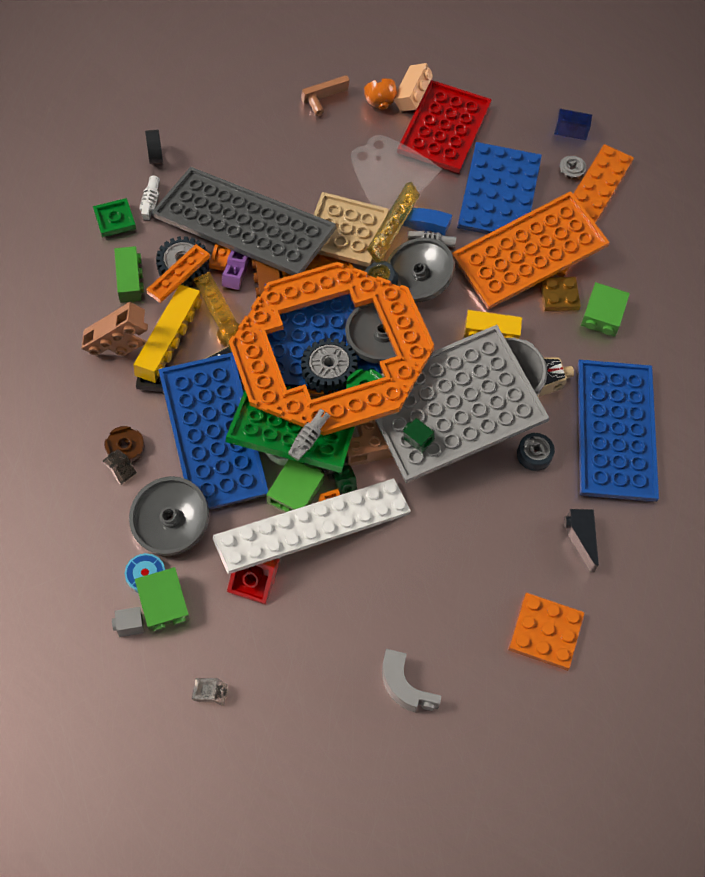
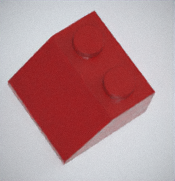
(254, 581)

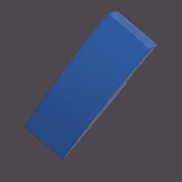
(428, 220)

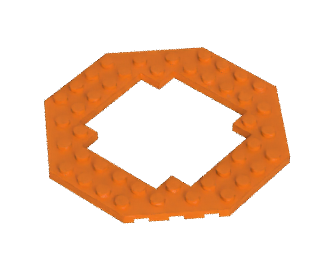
(352, 405)

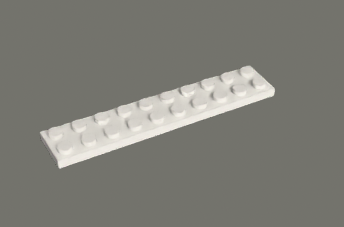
(310, 525)

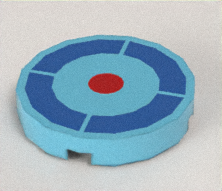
(141, 566)

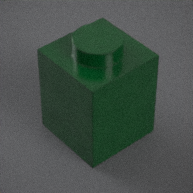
(418, 435)

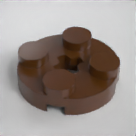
(131, 436)

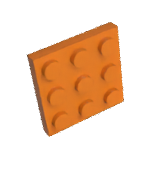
(546, 631)

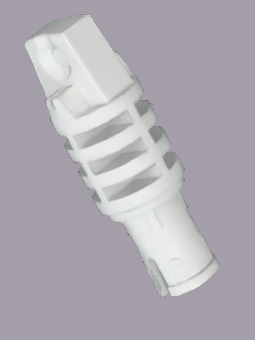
(150, 197)

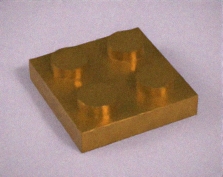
(560, 294)

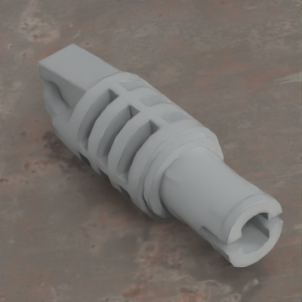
(447, 240)
(308, 435)

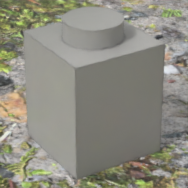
(128, 622)

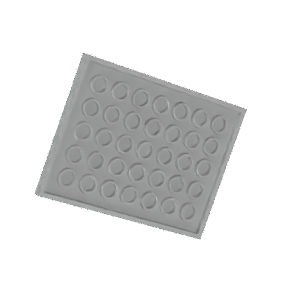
(469, 398)

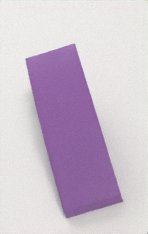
(235, 270)

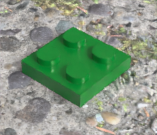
(114, 217)

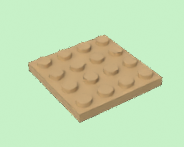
(355, 226)

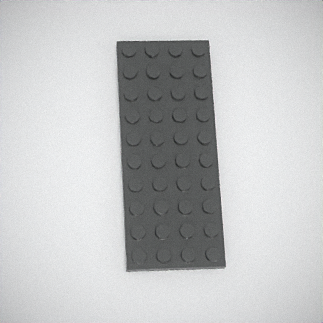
(244, 221)

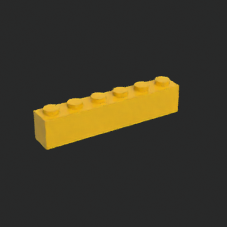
(167, 333)

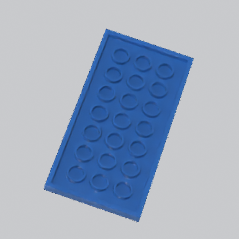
(201, 408)
(617, 431)

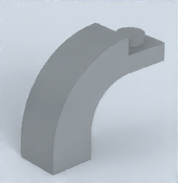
(400, 689)

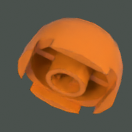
(380, 94)

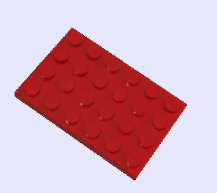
(446, 125)

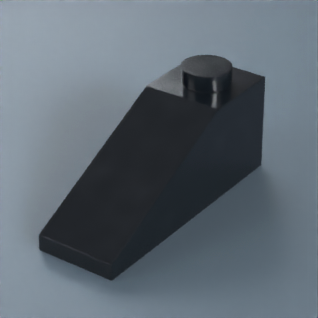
(582, 532)

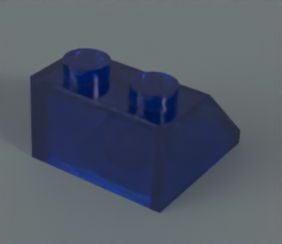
(573, 124)

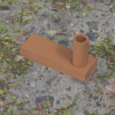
(325, 89)

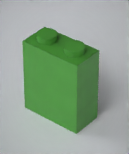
(605, 309)
(295, 486)
(162, 599)

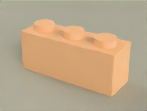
(413, 87)

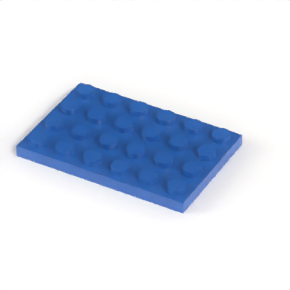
(498, 187)

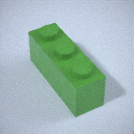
(128, 274)

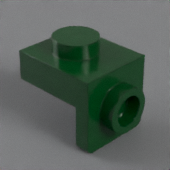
(345, 480)

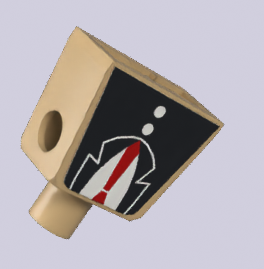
(556, 375)

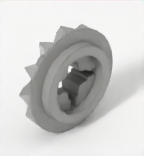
(571, 161)

